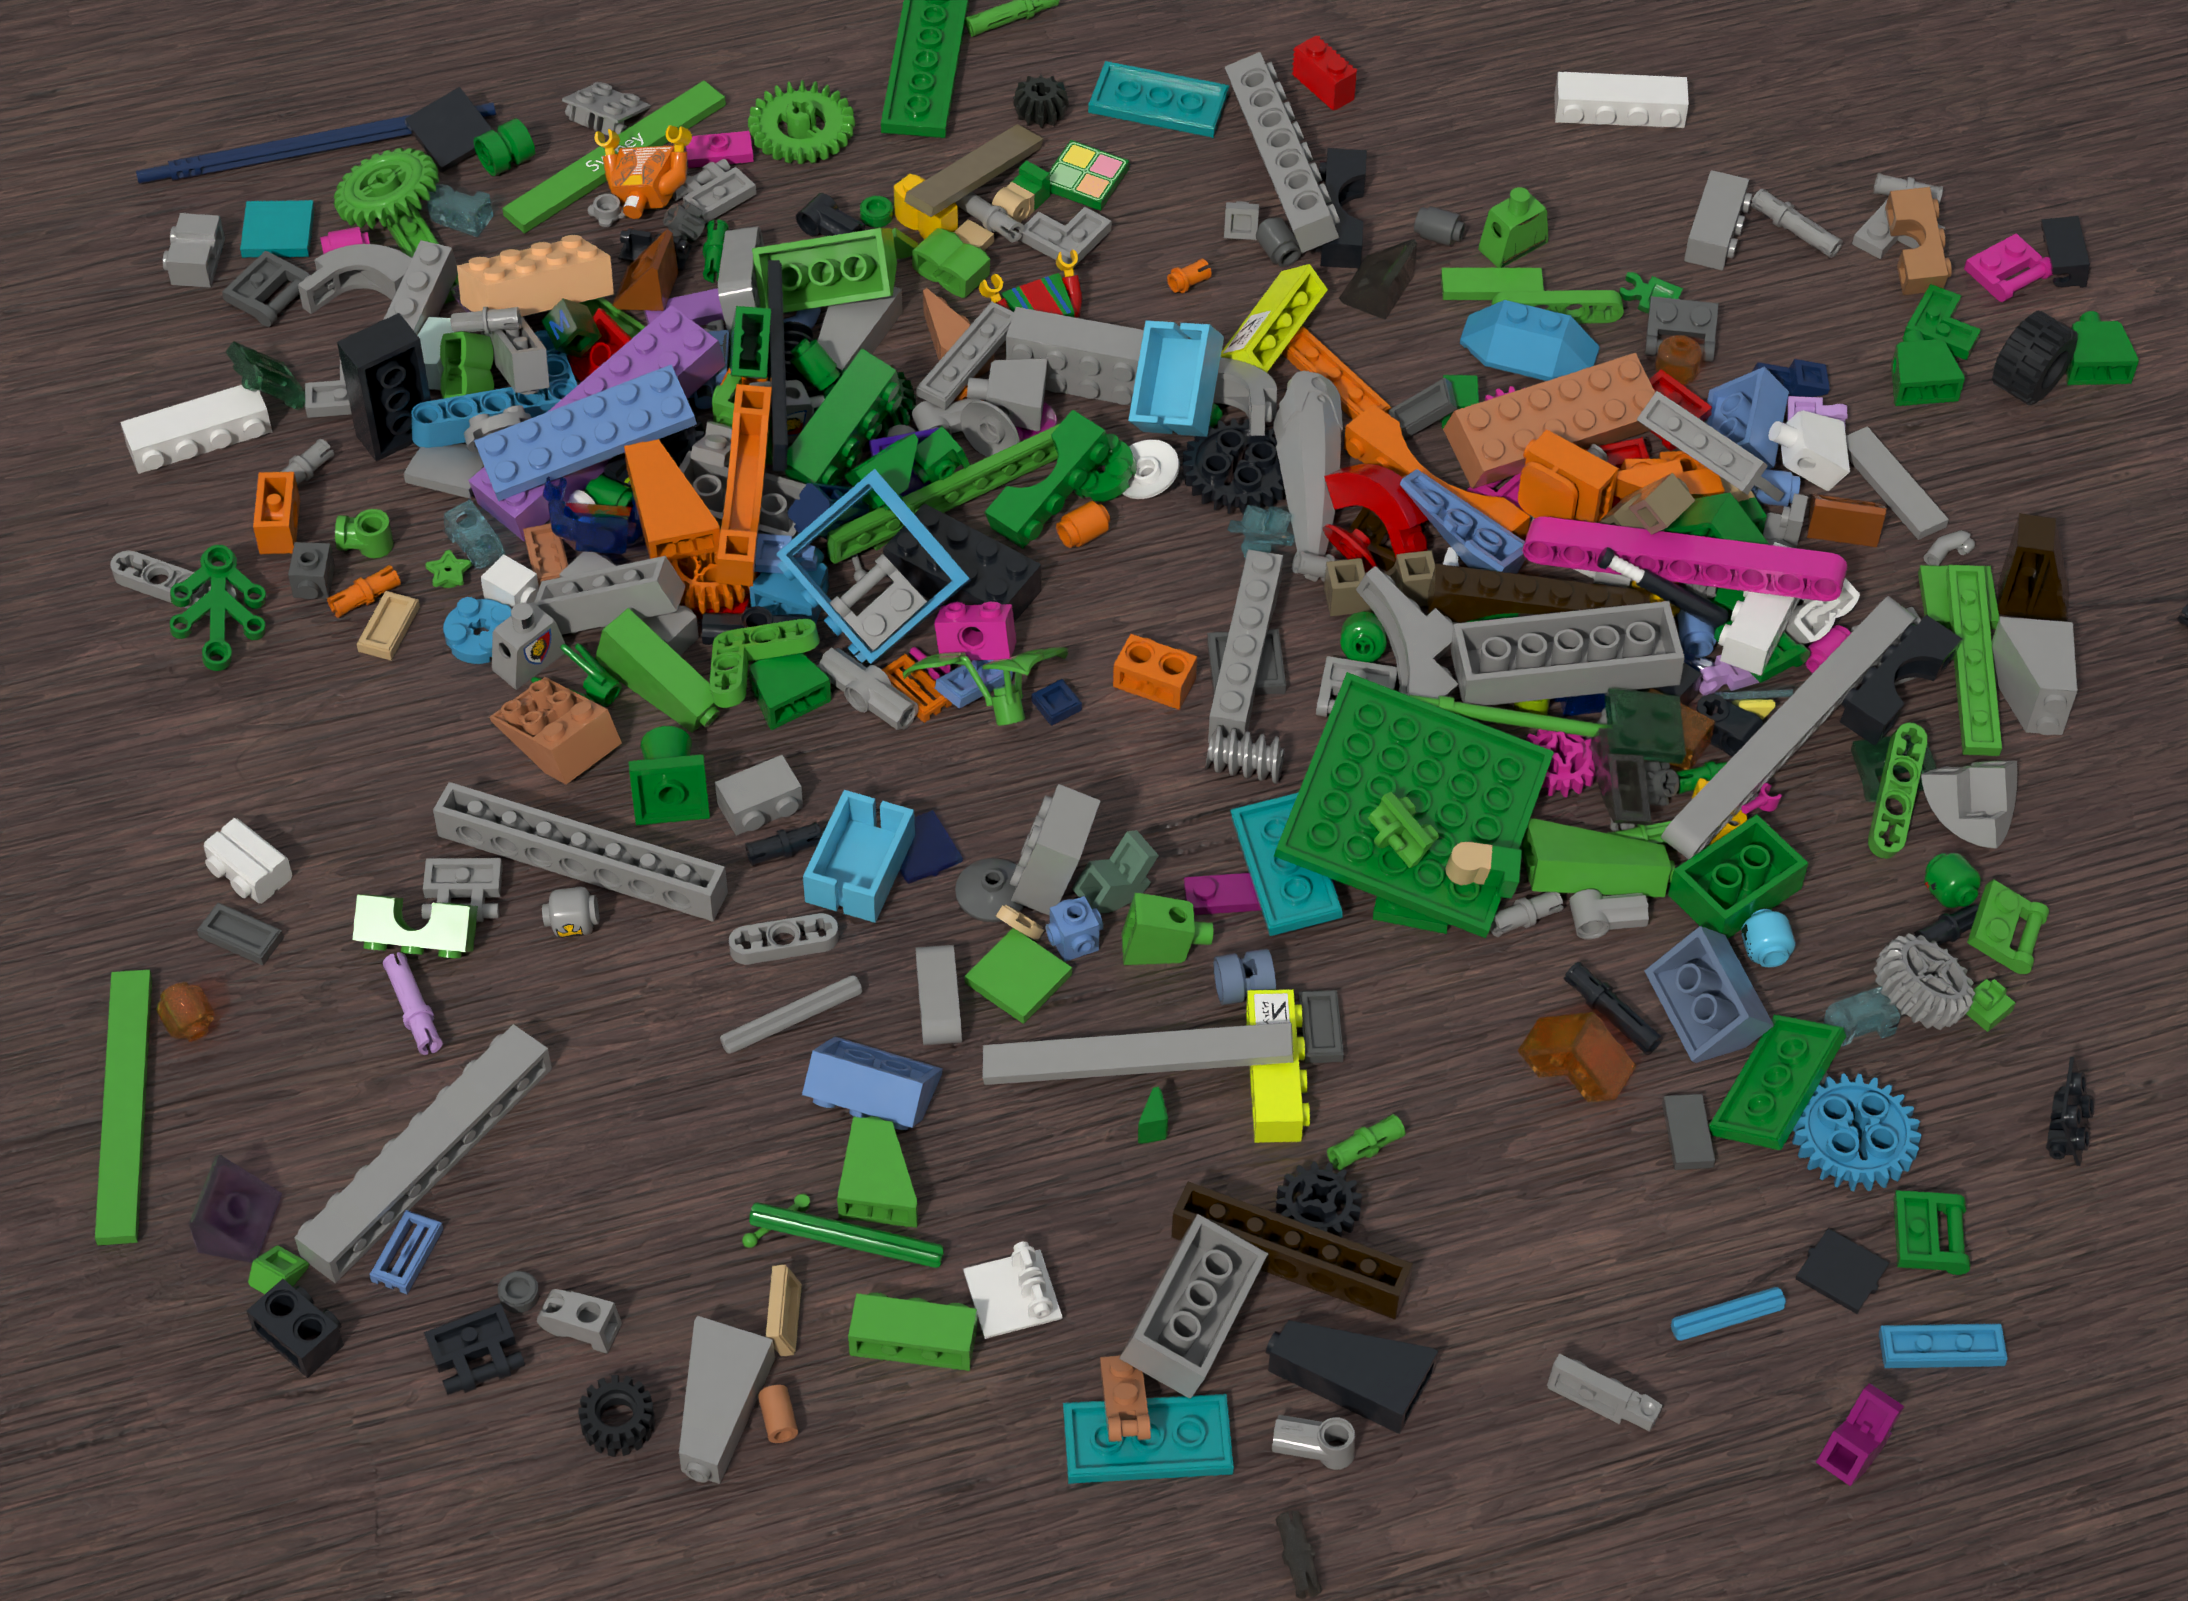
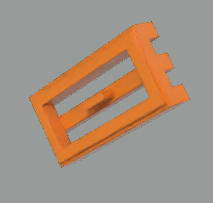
(909, 684)

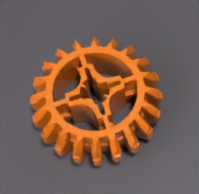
(702, 586)

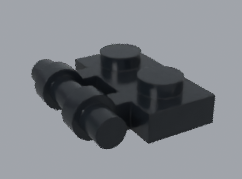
(470, 1339)

